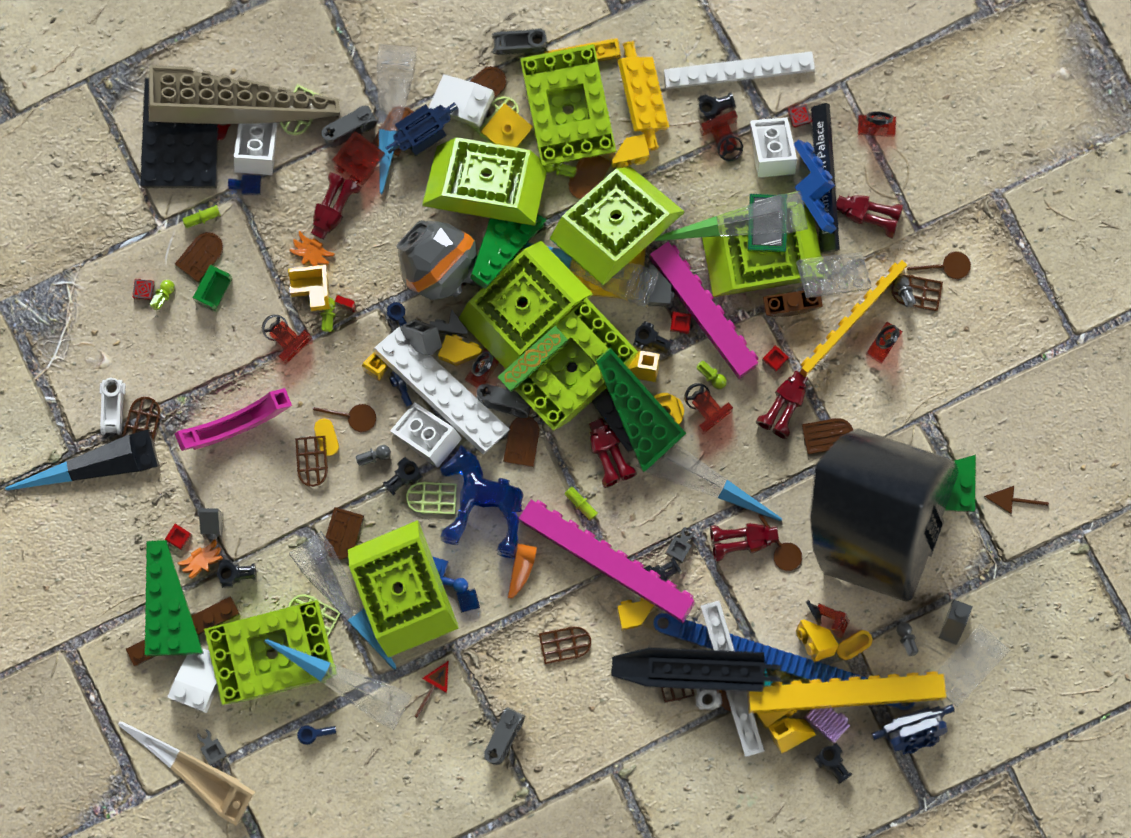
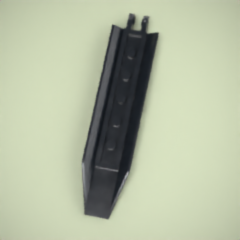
(694, 669)

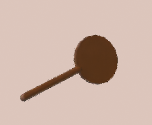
(955, 265)
(361, 417)
(786, 555)

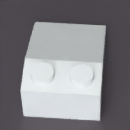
(470, 98)
(773, 147)
(255, 148)
(426, 434)
(195, 682)

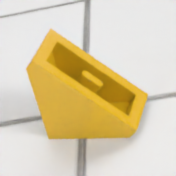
(375, 367)

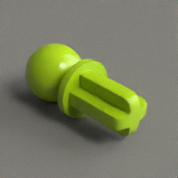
(562, 169)
(166, 288)
(327, 317)
(718, 380)

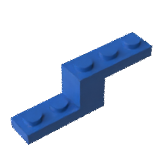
(815, 186)

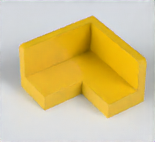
(311, 282)

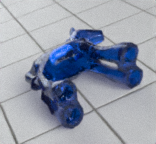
(484, 494)

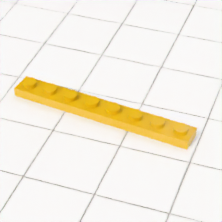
(857, 312)

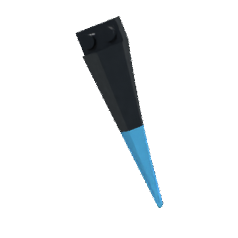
(122, 456)

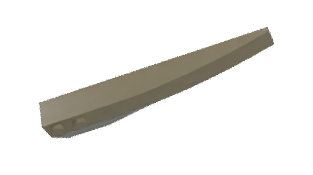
(198, 97)

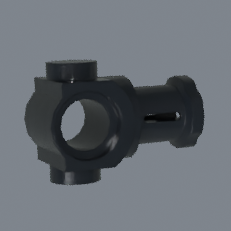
(715, 104)
(653, 340)
(401, 478)
(661, 570)
(237, 573)
(835, 763)

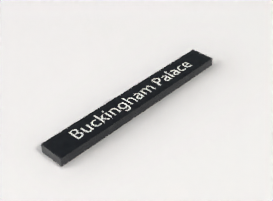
(824, 150)

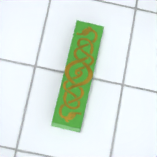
(533, 358)

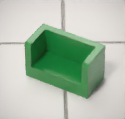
(212, 288)

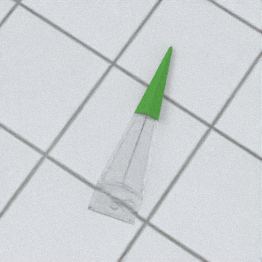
(769, 216)

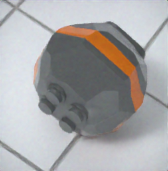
(436, 259)

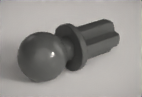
(905, 291)
(382, 452)
(904, 630)

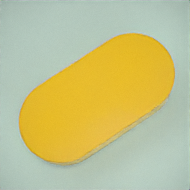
(324, 427)
(854, 645)

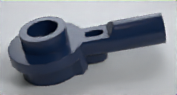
(396, 312)
(398, 382)
(307, 734)

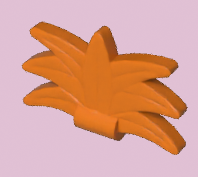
(311, 251)
(201, 559)

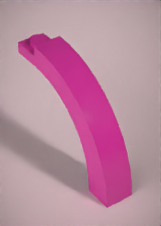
(235, 423)

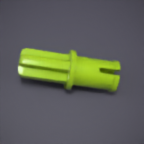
(201, 216)
(581, 503)

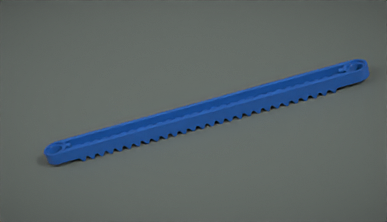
(790, 663)

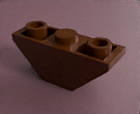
(790, 304)

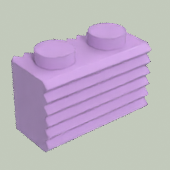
(828, 722)

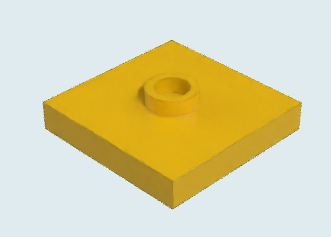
(506, 127)

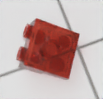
(357, 159)

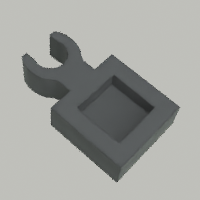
(679, 547)
(213, 749)

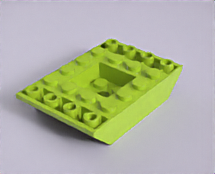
(563, 80)
(508, 194)
(608, 244)
(740, 271)
(551, 295)
(563, 394)
(420, 609)
(241, 652)

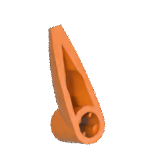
(522, 568)

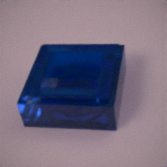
(468, 600)

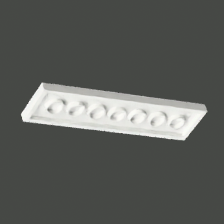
(442, 391)

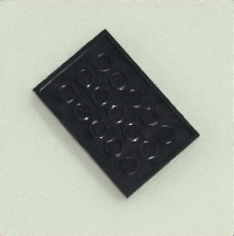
(177, 152)

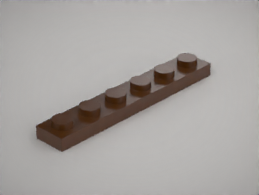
(204, 619)

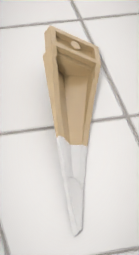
(216, 788)

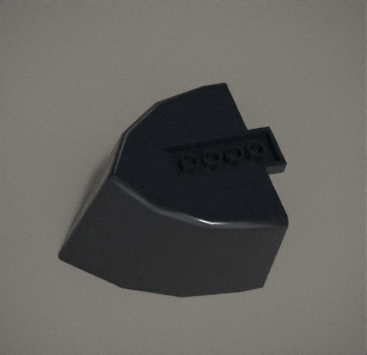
(878, 511)

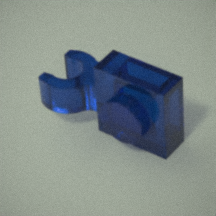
(249, 184)

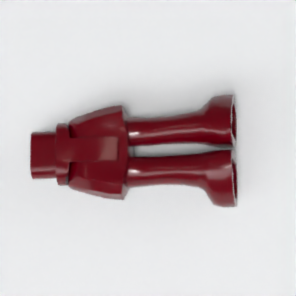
(856, 210)
(326, 217)
(792, 393)
(605, 440)
(756, 539)

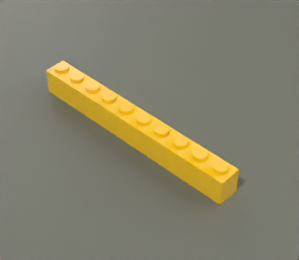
(848, 693)

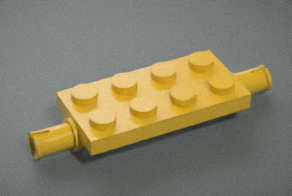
(643, 94)

